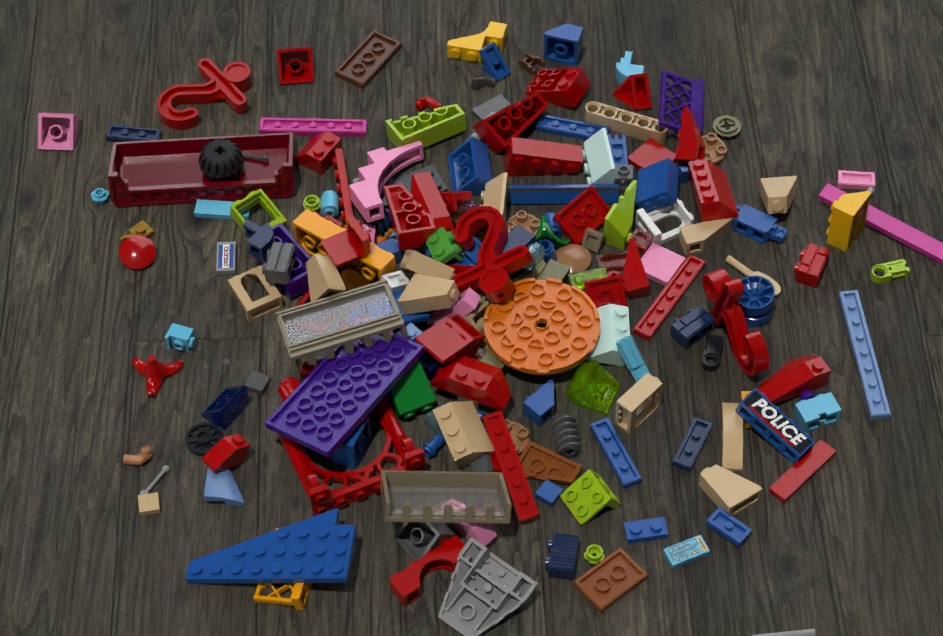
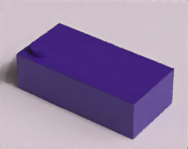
(298, 280)

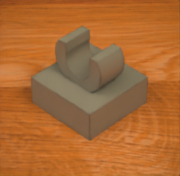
(593, 240)

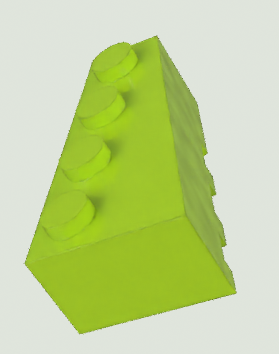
(427, 127)

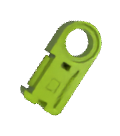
(891, 270)

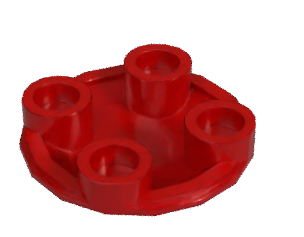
(137, 252)

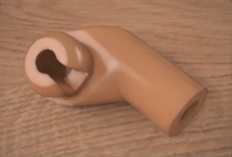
(139, 459)

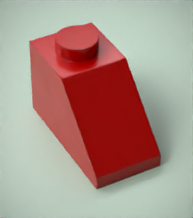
(227, 453)

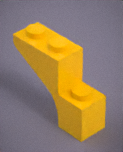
(468, 47)

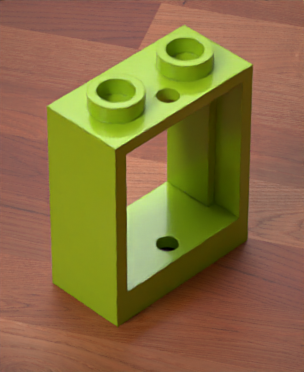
(251, 200)

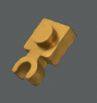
(139, 229)

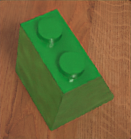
(411, 393)

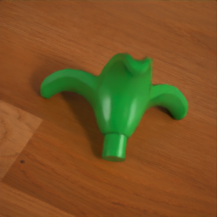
(545, 232)

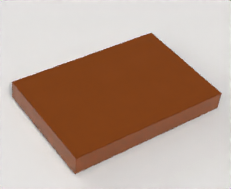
(610, 580)

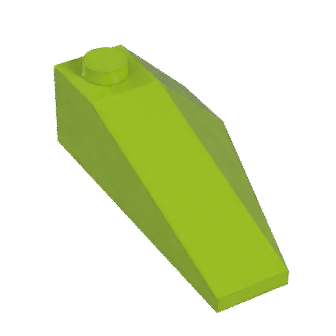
(620, 219)

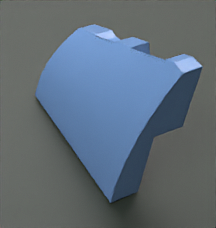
(222, 487)

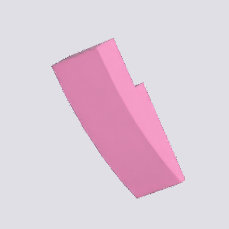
(463, 305)

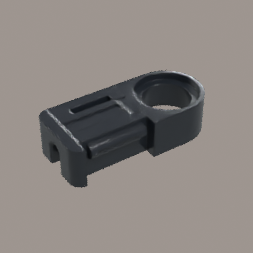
(712, 351)

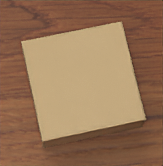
(149, 504)

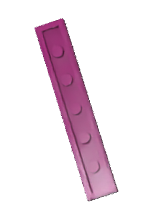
(313, 127)

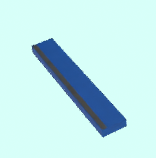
(558, 193)

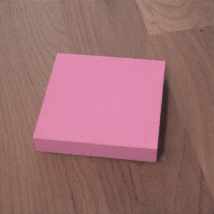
(661, 263)

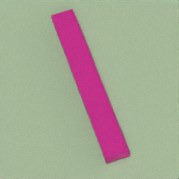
(892, 227)

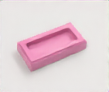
(855, 180)

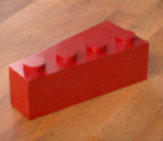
(510, 122)
(541, 158)

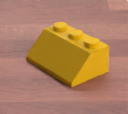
(847, 219)

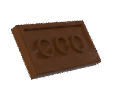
(368, 59)

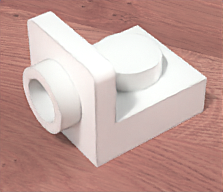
(396, 280)

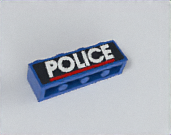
(774, 426)

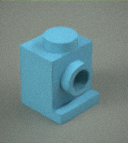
(180, 338)

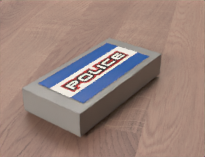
(226, 258)

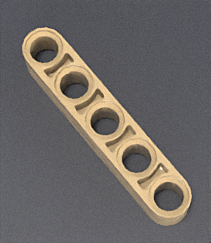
(625, 122)

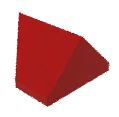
(635, 92)

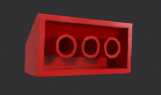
(711, 191)

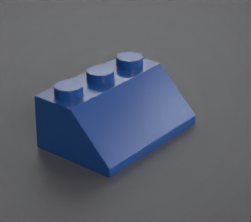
(470, 167)

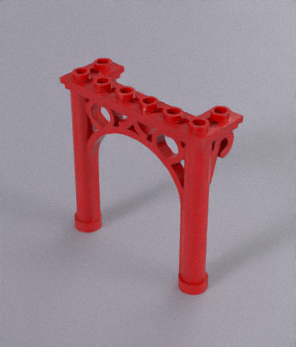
(324, 499)

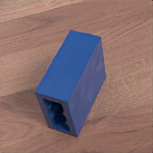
(657, 185)

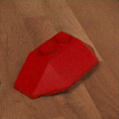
(474, 381)

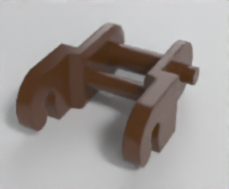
(533, 60)

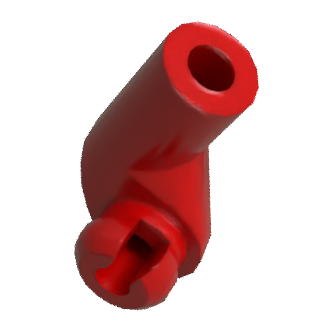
(425, 102)

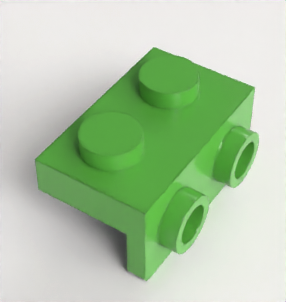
(443, 246)

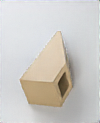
(701, 236)

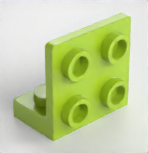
(588, 496)

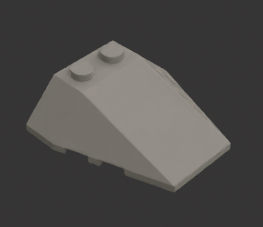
(482, 590)

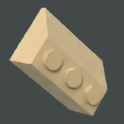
(496, 194)
(463, 432)

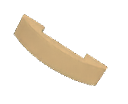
(732, 438)

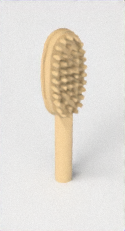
(746, 271)

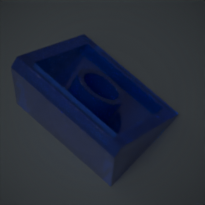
(227, 406)

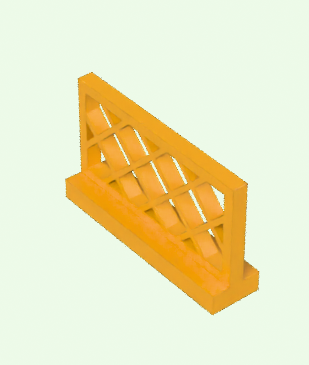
(297, 599)

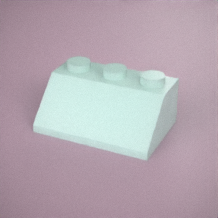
(598, 159)
(613, 327)

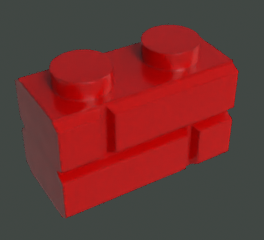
(812, 265)

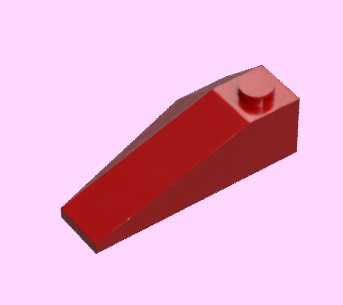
(794, 377)

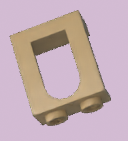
(260, 307)

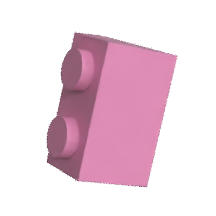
(57, 131)

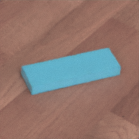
(216, 209)

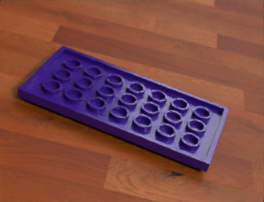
(343, 392)

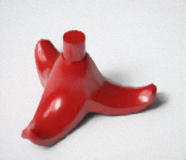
(155, 372)

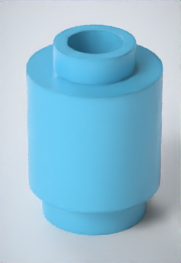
(329, 204)

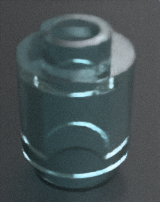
(537, 252)

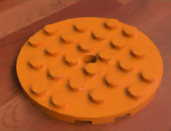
(564, 343)

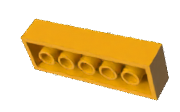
(311, 229)

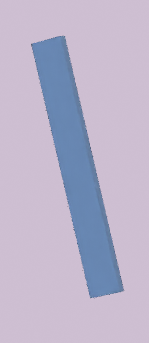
(864, 355)

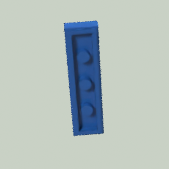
(568, 127)
(615, 453)

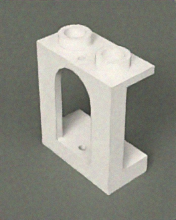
(647, 221)

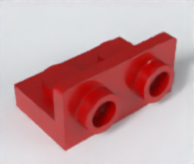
(451, 198)

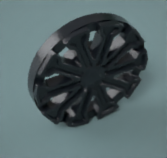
(202, 438)

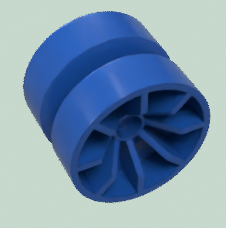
(757, 300)

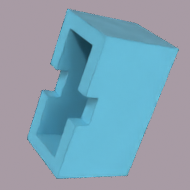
(817, 411)

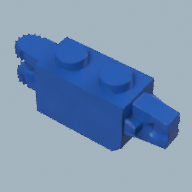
(757, 225)

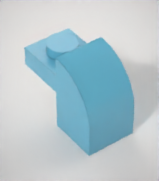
(626, 68)

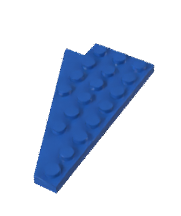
(299, 553)

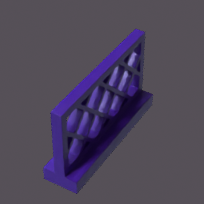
(694, 95)

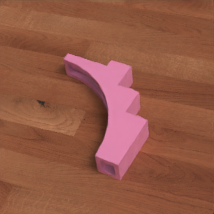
(380, 169)

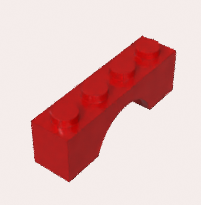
(407, 583)

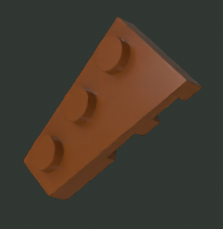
(544, 464)

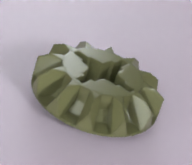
(731, 122)

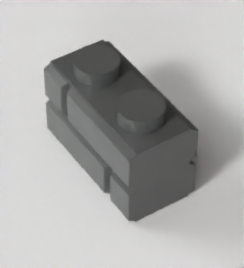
(279, 262)

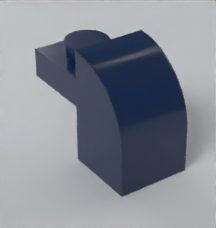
(259, 238)

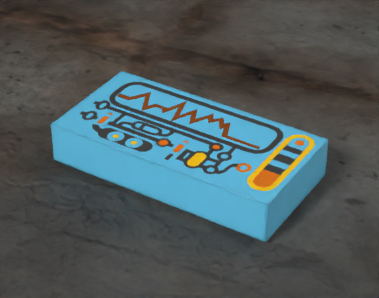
(686, 551)

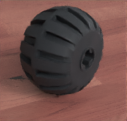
(221, 160)

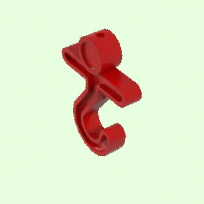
(220, 85)
(492, 268)
(747, 347)

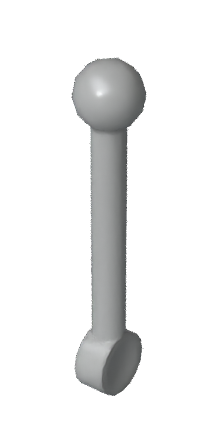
(165, 469)

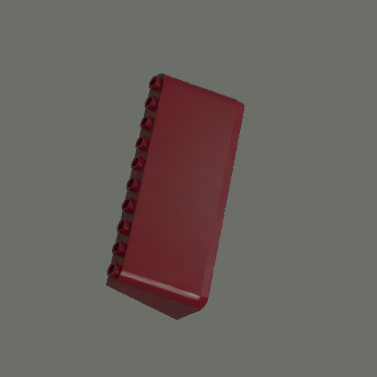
(170, 170)

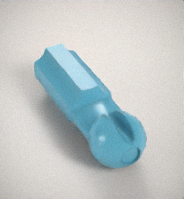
(632, 357)

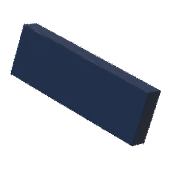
(123, 133)
(692, 444)

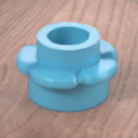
(100, 196)

